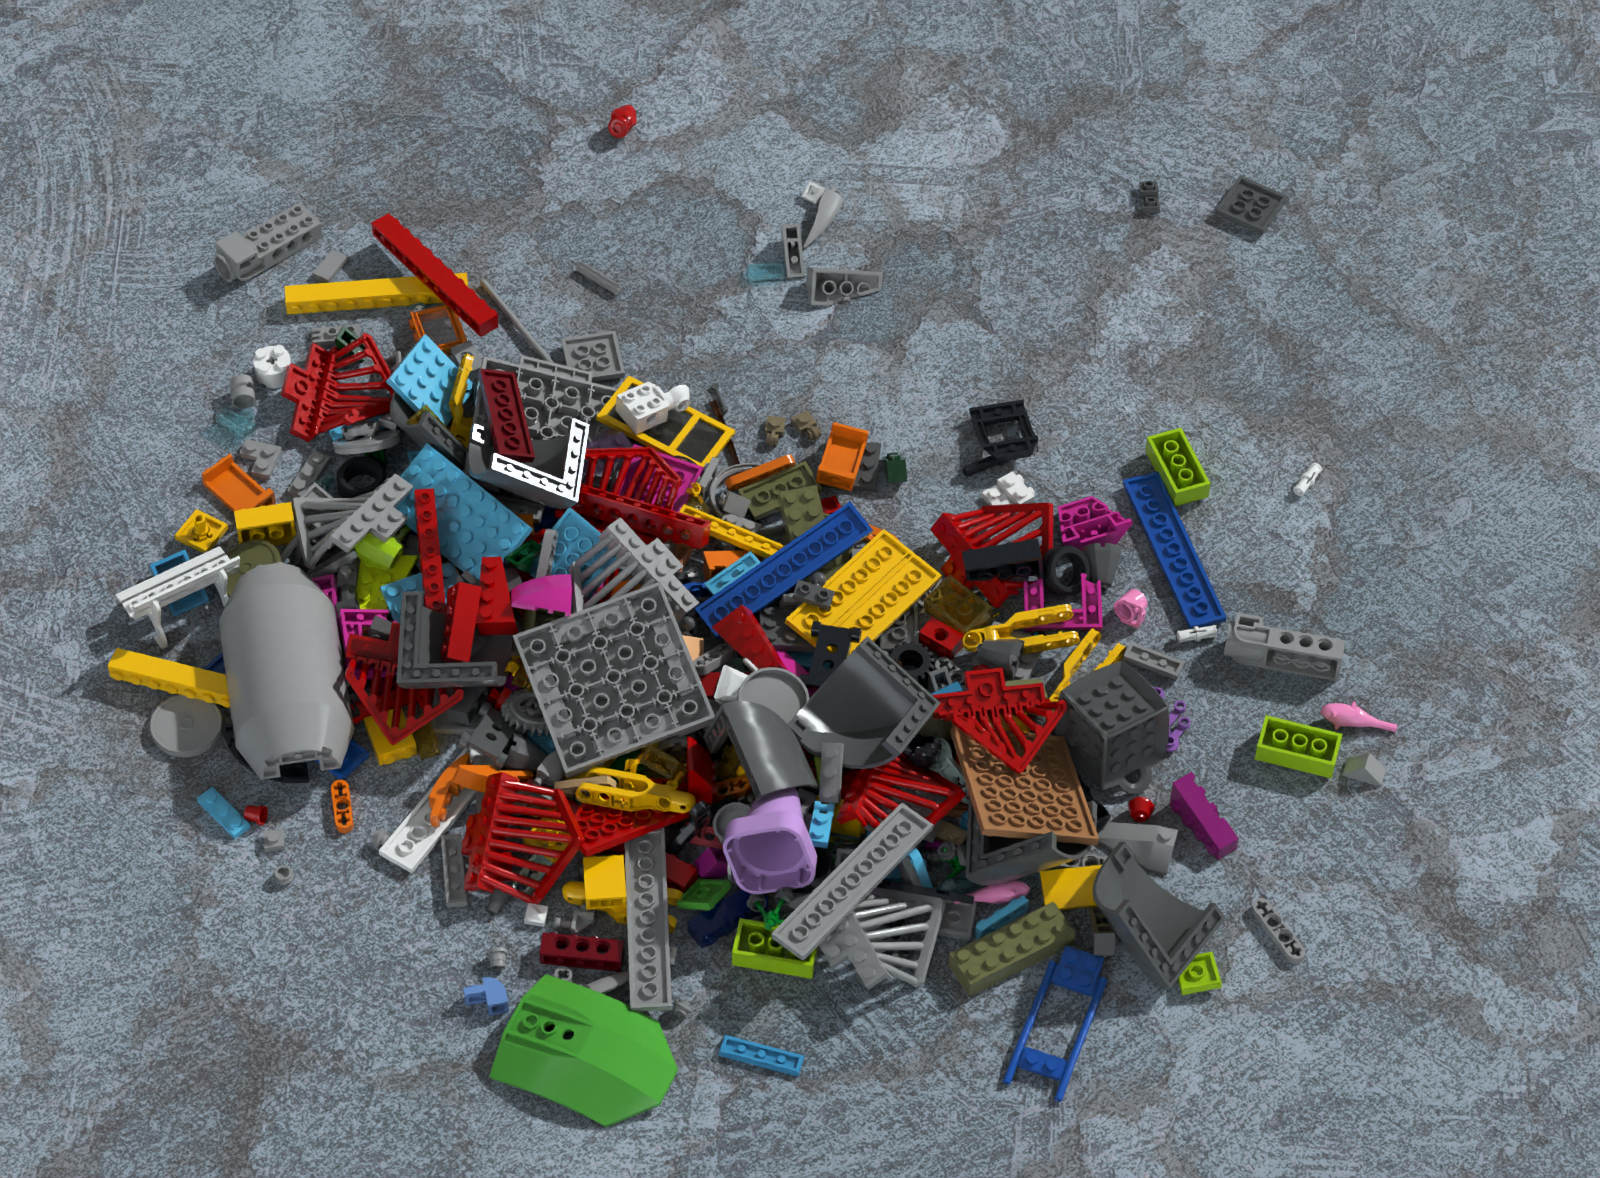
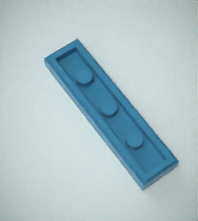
(761, 1055)

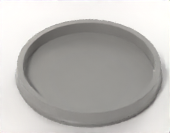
(383, 439)
(776, 690)
(186, 726)

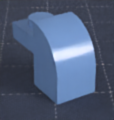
(491, 992)

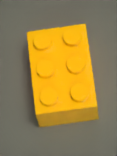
(266, 523)

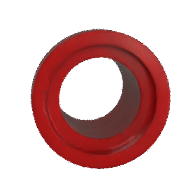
(256, 814)

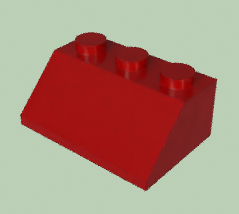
(701, 772)

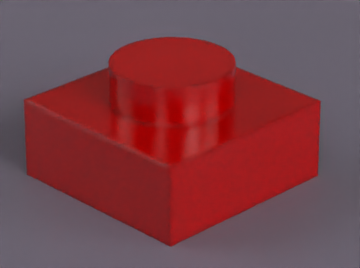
(830, 504)

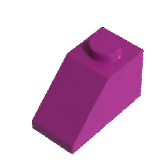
(712, 864)

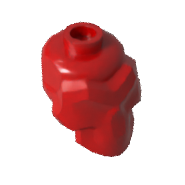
(622, 121)

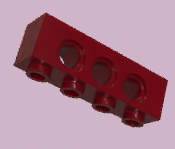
(589, 959)

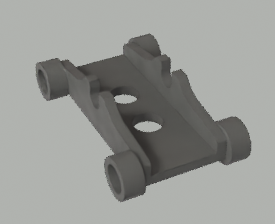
(480, 742)

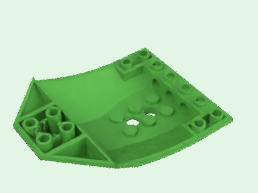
(605, 1072)

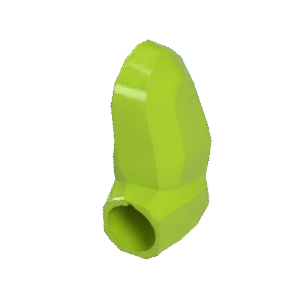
(380, 554)

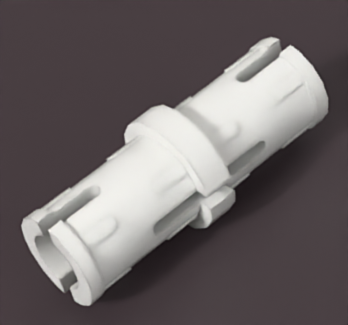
(1307, 479)
(1196, 633)

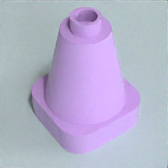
(771, 845)

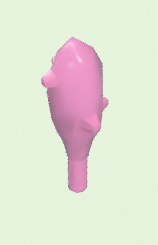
(1352, 716)
(1000, 893)

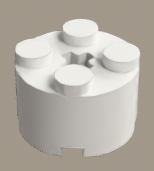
(271, 365)

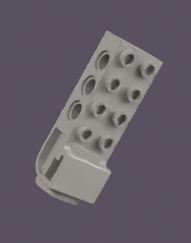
(266, 244)
(1282, 649)

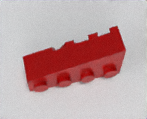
(494, 610)
(460, 622)
(747, 637)

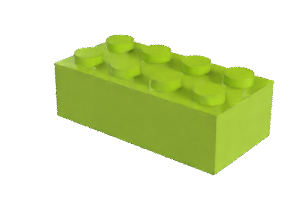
(1178, 466)
(1298, 746)
(758, 951)

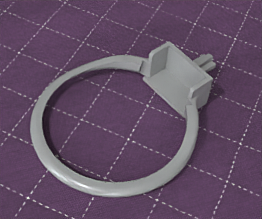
(731, 518)

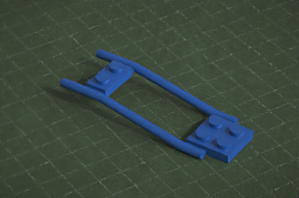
(1076, 972)

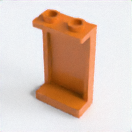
(842, 456)
(235, 486)

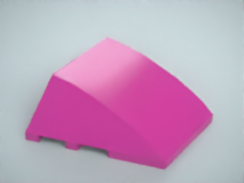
(1090, 522)
(547, 592)

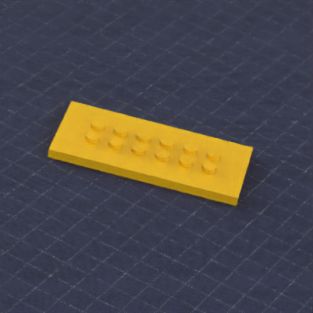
(869, 591)

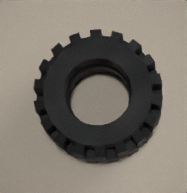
(916, 656)

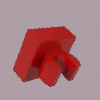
(498, 698)

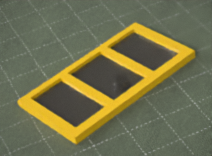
(683, 434)

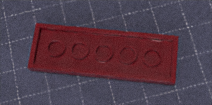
(506, 415)

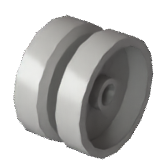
(725, 815)

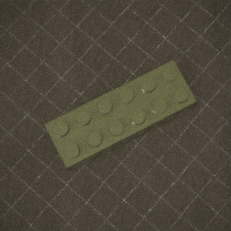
(800, 512)
(1011, 948)

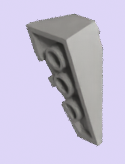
(834, 285)
(1150, 843)

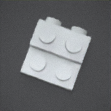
(1009, 490)

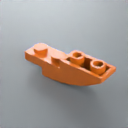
(475, 776)
(444, 790)

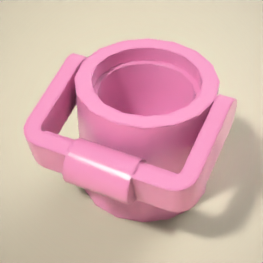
(1130, 606)

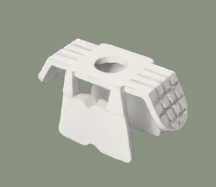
(730, 682)

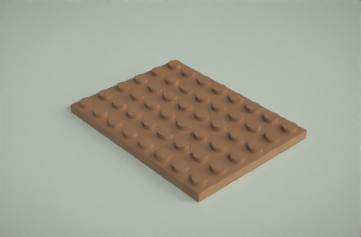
(1027, 803)

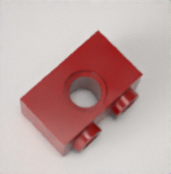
(934, 631)

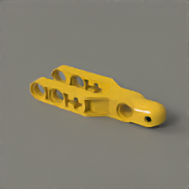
(461, 426)
(1024, 620)
(1080, 654)
(639, 797)
(576, 891)

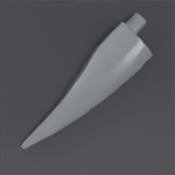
(827, 210)
(549, 771)
(612, 985)

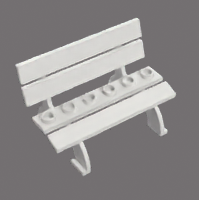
(166, 593)

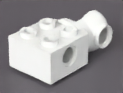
(649, 405)

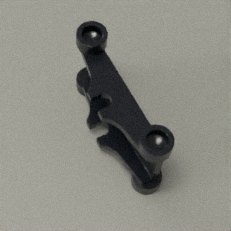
(829, 636)

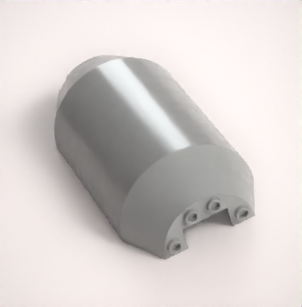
(285, 671)

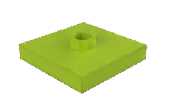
(1200, 975)

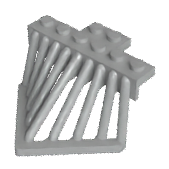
(364, 514)
(645, 562)
(858, 941)

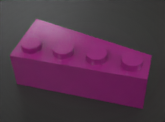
(1202, 817)

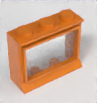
(439, 325)

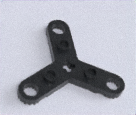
(699, 817)

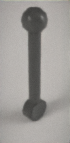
(715, 387)

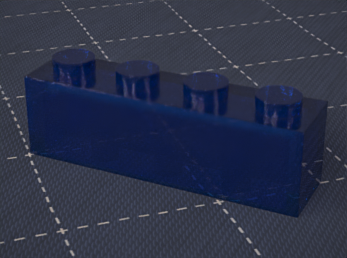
(721, 919)

